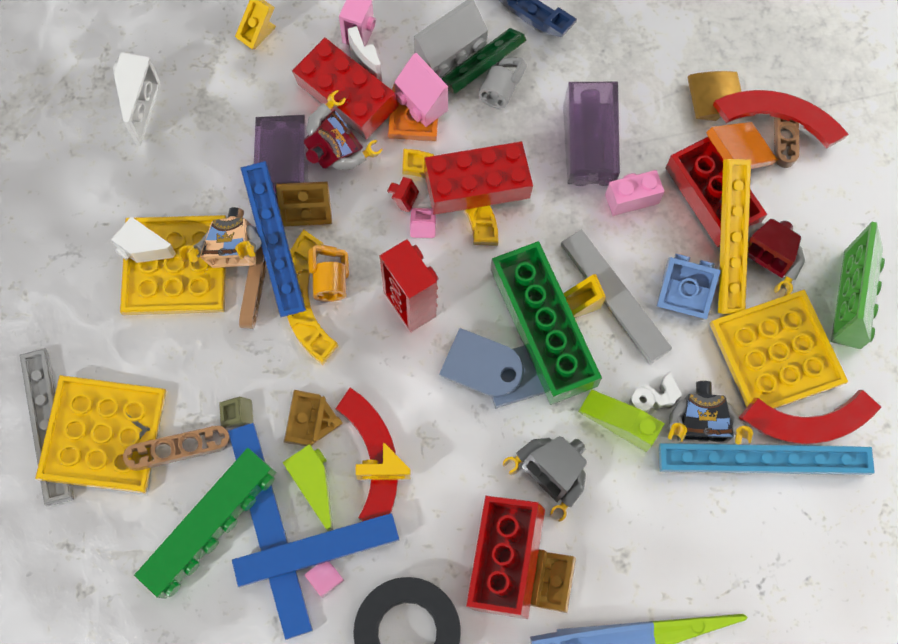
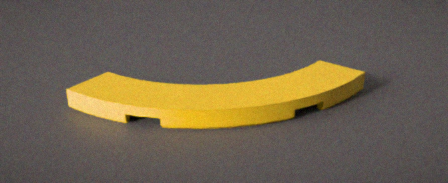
(481, 218)
(304, 324)

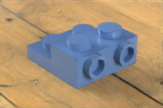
(688, 286)

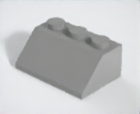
(452, 38)

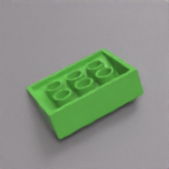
(859, 289)

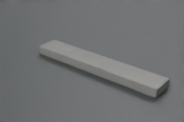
(618, 298)
(40, 397)

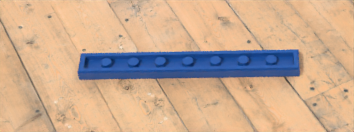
(270, 534)

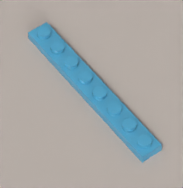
(766, 459)

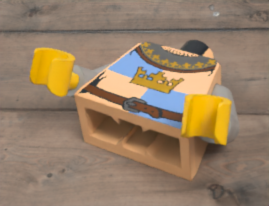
(226, 243)

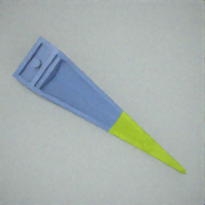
(641, 632)

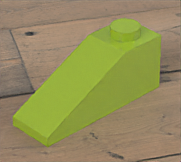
(622, 419)
(311, 477)

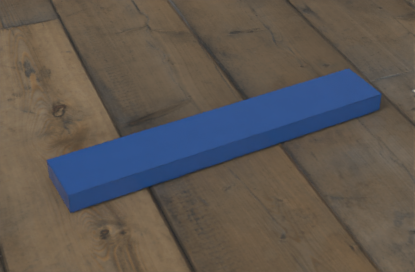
(273, 239)
(315, 550)

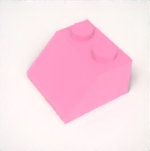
(421, 91)

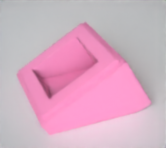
(422, 223)
(324, 578)

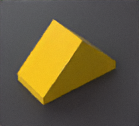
(585, 296)

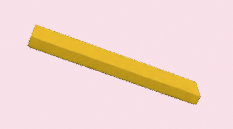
(734, 235)

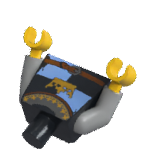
(707, 418)

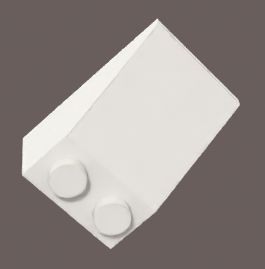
(137, 91)

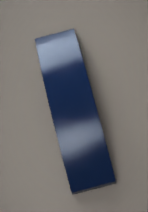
(541, 16)

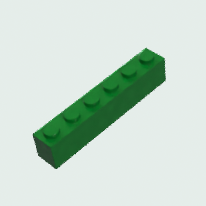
(205, 525)

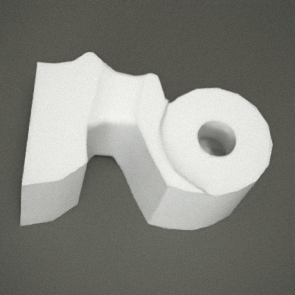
(646, 397)

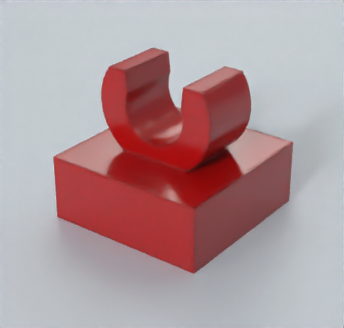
(404, 193)

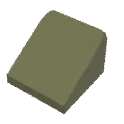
(236, 412)

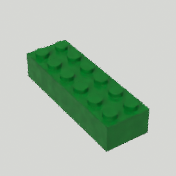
(545, 323)

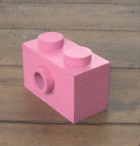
(358, 14)
(634, 192)

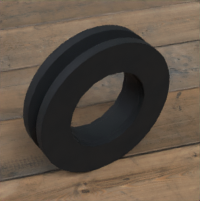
(411, 591)

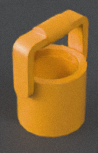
(328, 277)

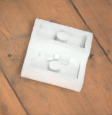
(364, 55)

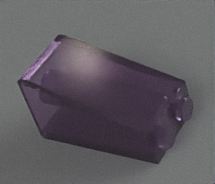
(592, 132)
(281, 144)

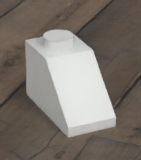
(140, 243)

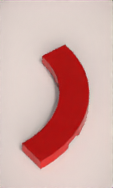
(782, 106)
(811, 429)
(374, 433)

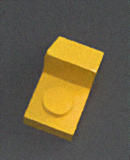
(255, 23)
(391, 469)

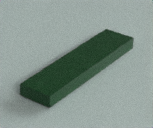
(483, 60)

